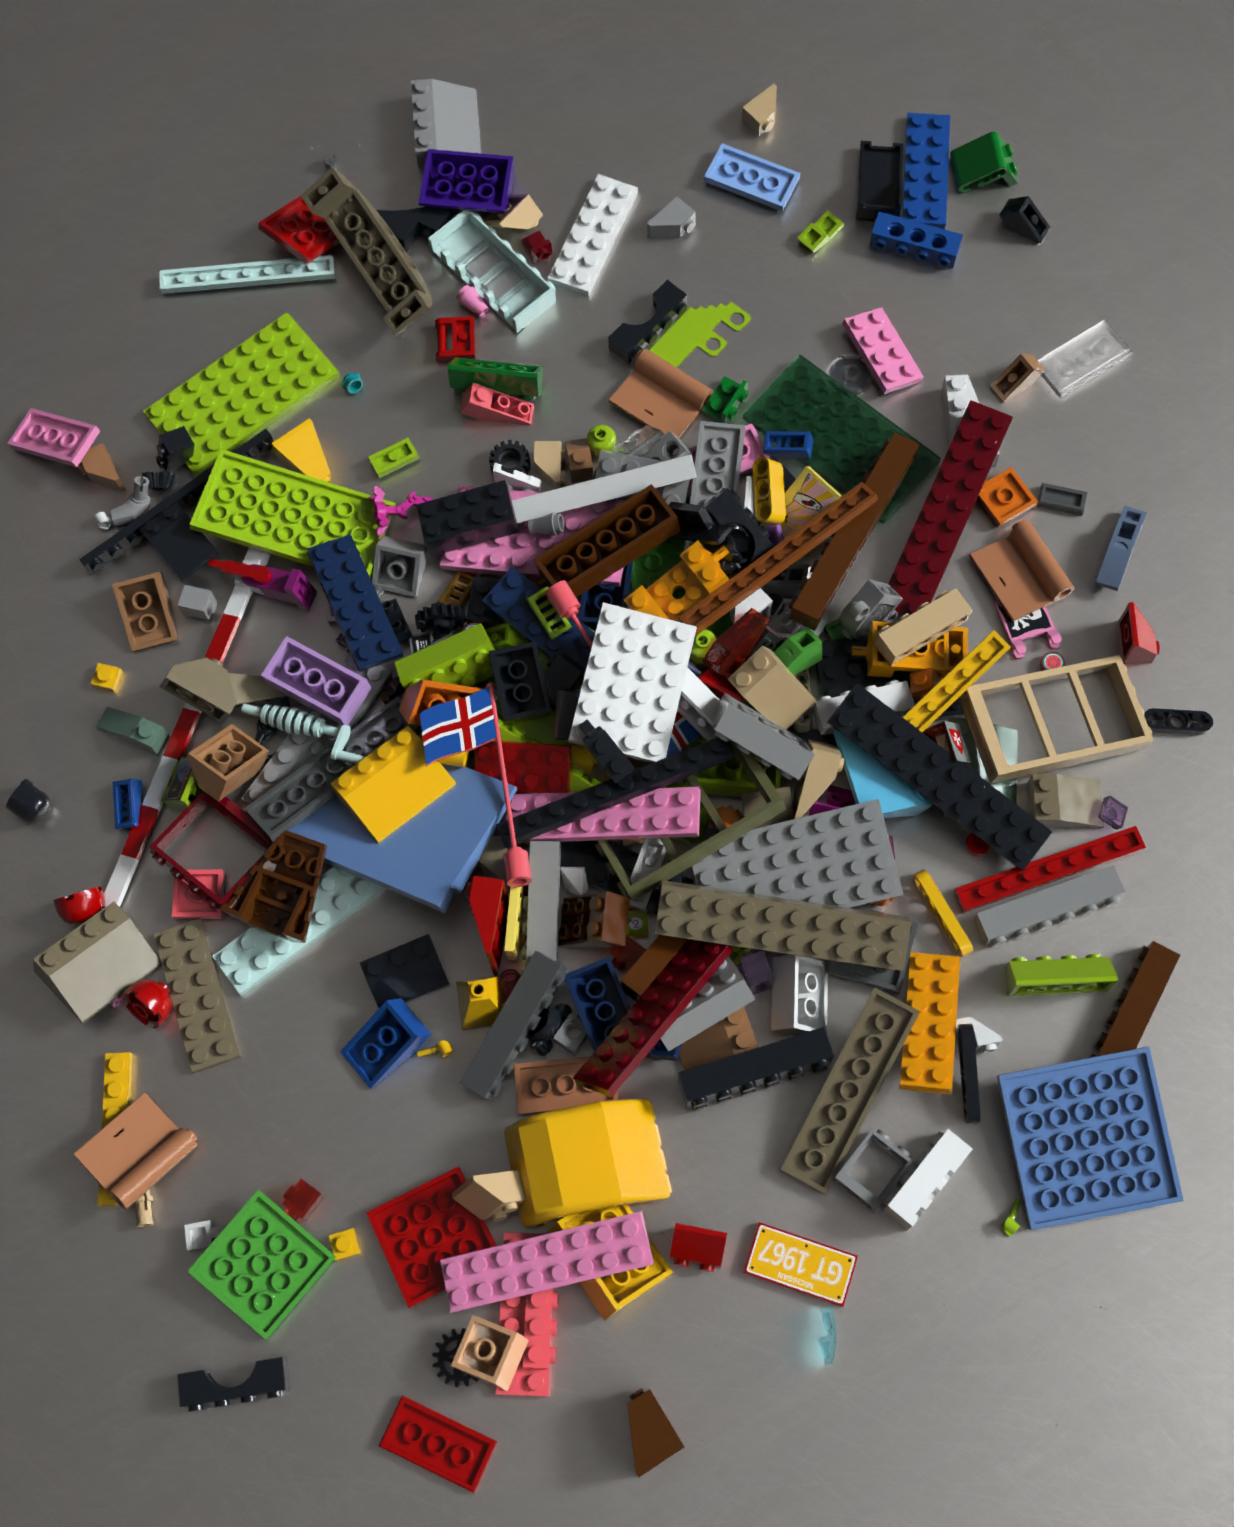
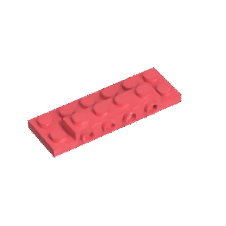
(531, 1318)

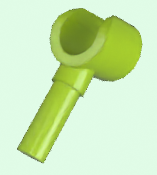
(1009, 1226)

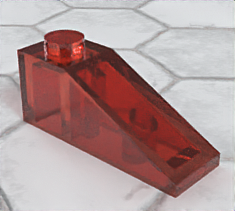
(736, 643)

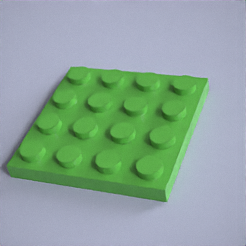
(262, 1264)

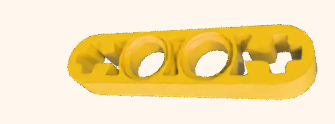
(942, 913)

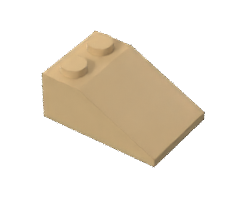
(772, 688)
(817, 776)

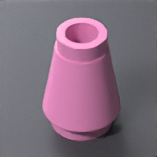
(472, 300)

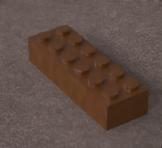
(609, 542)

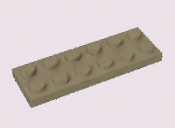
(197, 996)

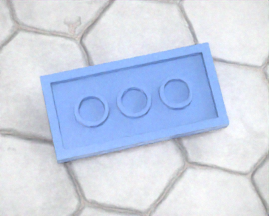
(752, 177)

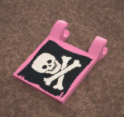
(1028, 627)

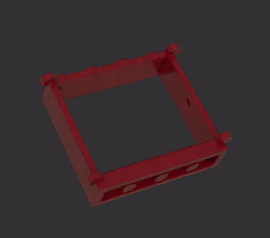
(232, 813)

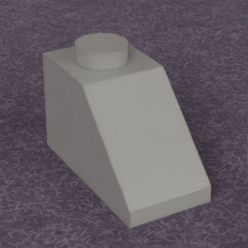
(672, 221)

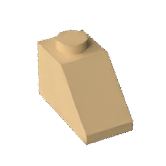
(760, 111)

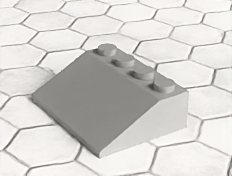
(444, 118)
(762, 737)

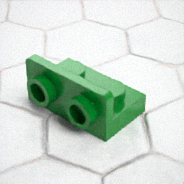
(725, 400)

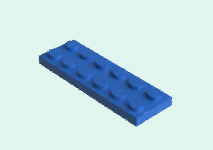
(926, 169)

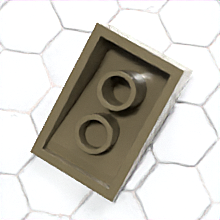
(1065, 801)

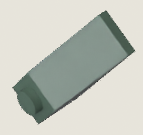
(134, 730)

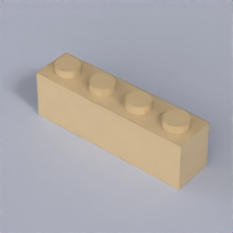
(923, 626)

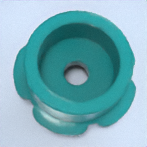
(352, 383)

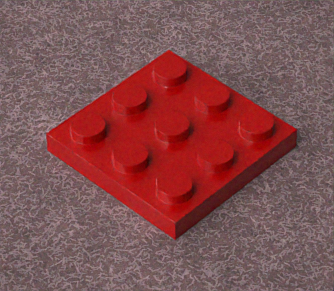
(299, 231)

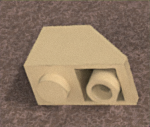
(549, 461)

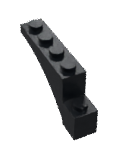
(411, 223)

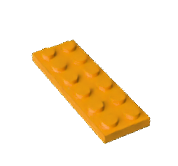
(931, 1041)

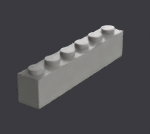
(542, 900)
(1049, 905)

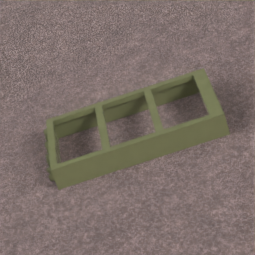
(726, 835)

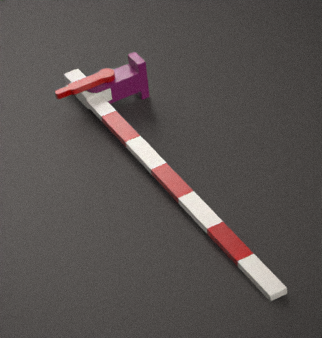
(251, 578)

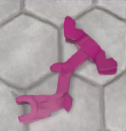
(380, 510)

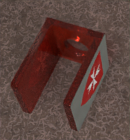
(954, 739)

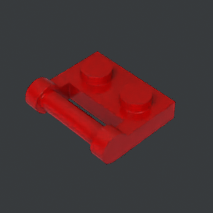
(462, 338)

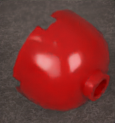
(80, 905)
(148, 1002)

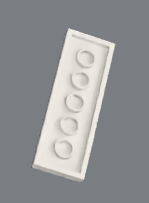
(593, 235)

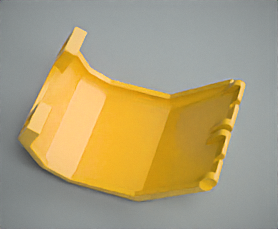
(587, 1159)

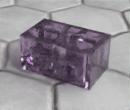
(756, 971)

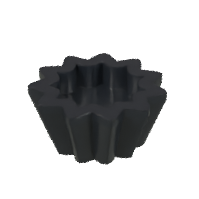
(159, 480)

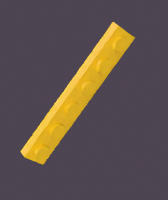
(957, 681)
(115, 1100)

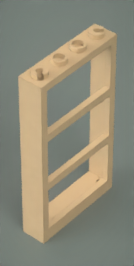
(988, 742)

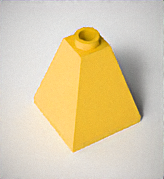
(302, 452)
(479, 1001)

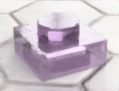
(1113, 812)

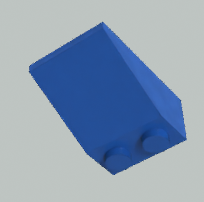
(385, 1041)

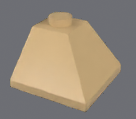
(519, 214)

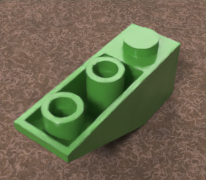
(800, 651)

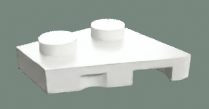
(517, 480)

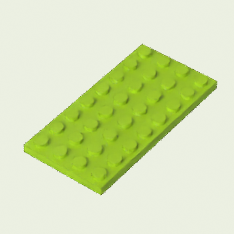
(244, 391)
(283, 510)

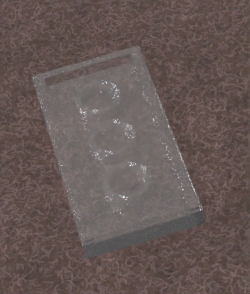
(1084, 358)

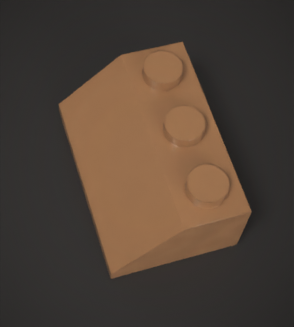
(226, 761)

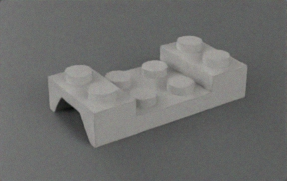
(614, 462)

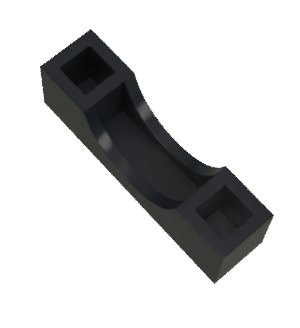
(630, 339)
(726, 508)
(200, 1387)

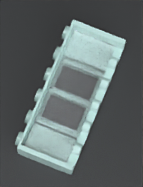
(493, 269)

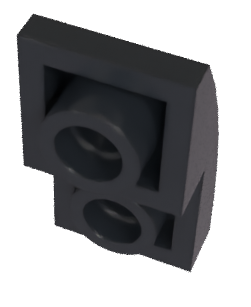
(397, 620)

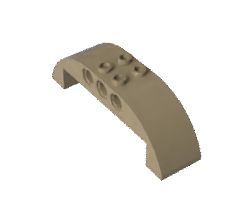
(371, 248)

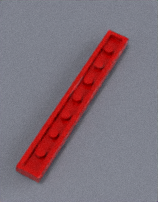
(1050, 869)

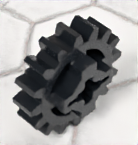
(440, 618)
(443, 1355)

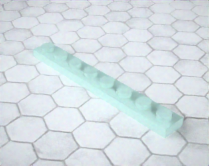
(246, 274)

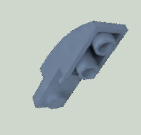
(1120, 548)

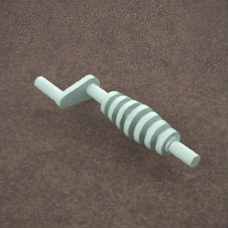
(300, 723)

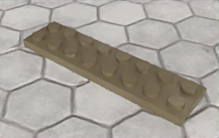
(850, 1090)

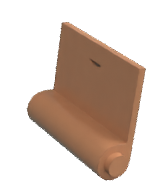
(661, 394)
(1022, 571)
(139, 1155)

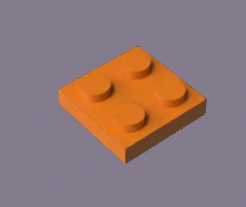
(1006, 497)

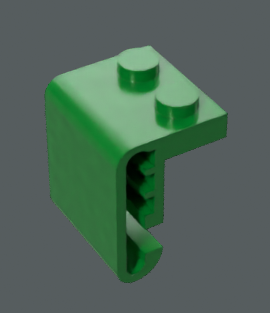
(984, 162)

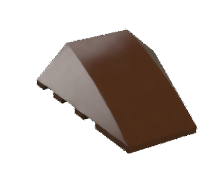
(281, 888)

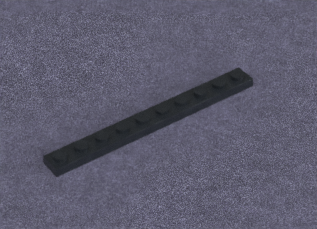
(184, 497)
(610, 794)

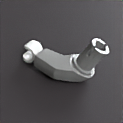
(131, 510)

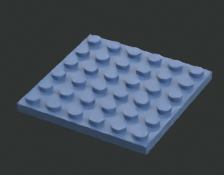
(1089, 1138)

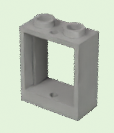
(849, 1184)

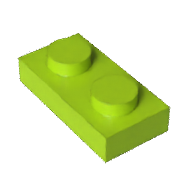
(393, 457)

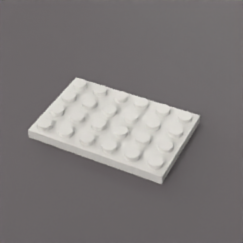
(634, 681)

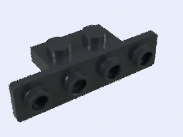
(697, 524)

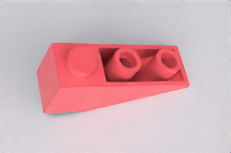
(495, 406)

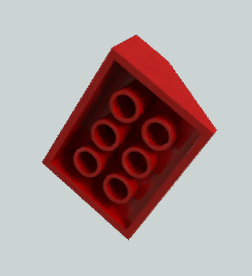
(490, 908)

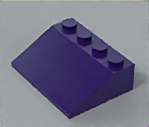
(467, 181)

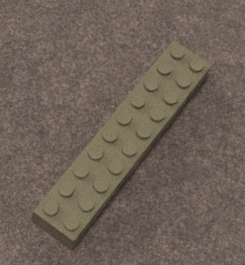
(782, 925)

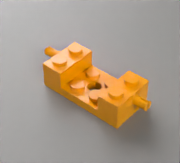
(697, 573)
(940, 654)

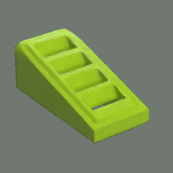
(541, 617)

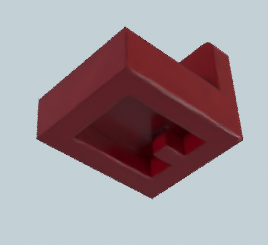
(537, 247)

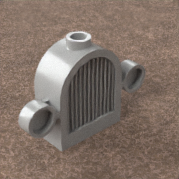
(872, 603)

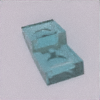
(828, 1342)

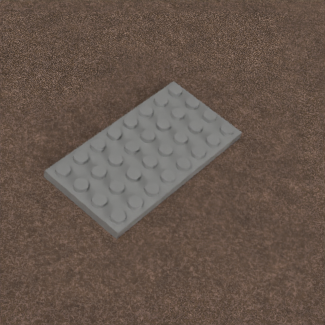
(817, 858)

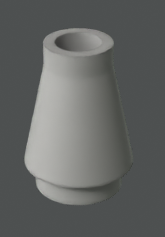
(549, 524)

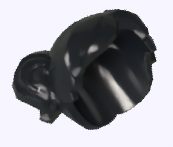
(737, 545)
(548, 1027)

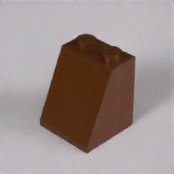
(651, 1432)

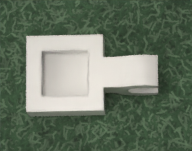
(201, 1235)

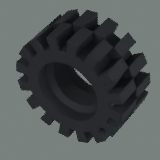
(514, 450)

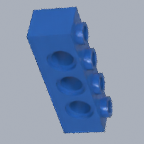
(926, 239)

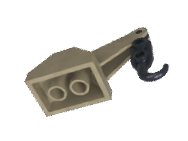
(216, 692)

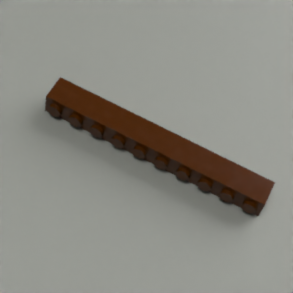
(850, 539)

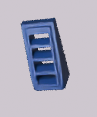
(788, 451)
(120, 795)

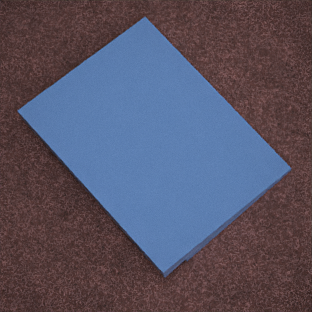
(426, 855)

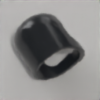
(28, 802)

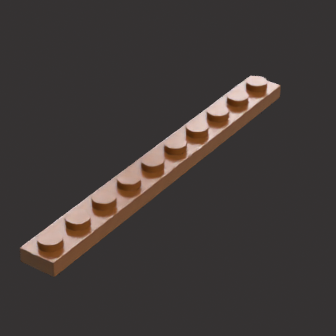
(779, 558)

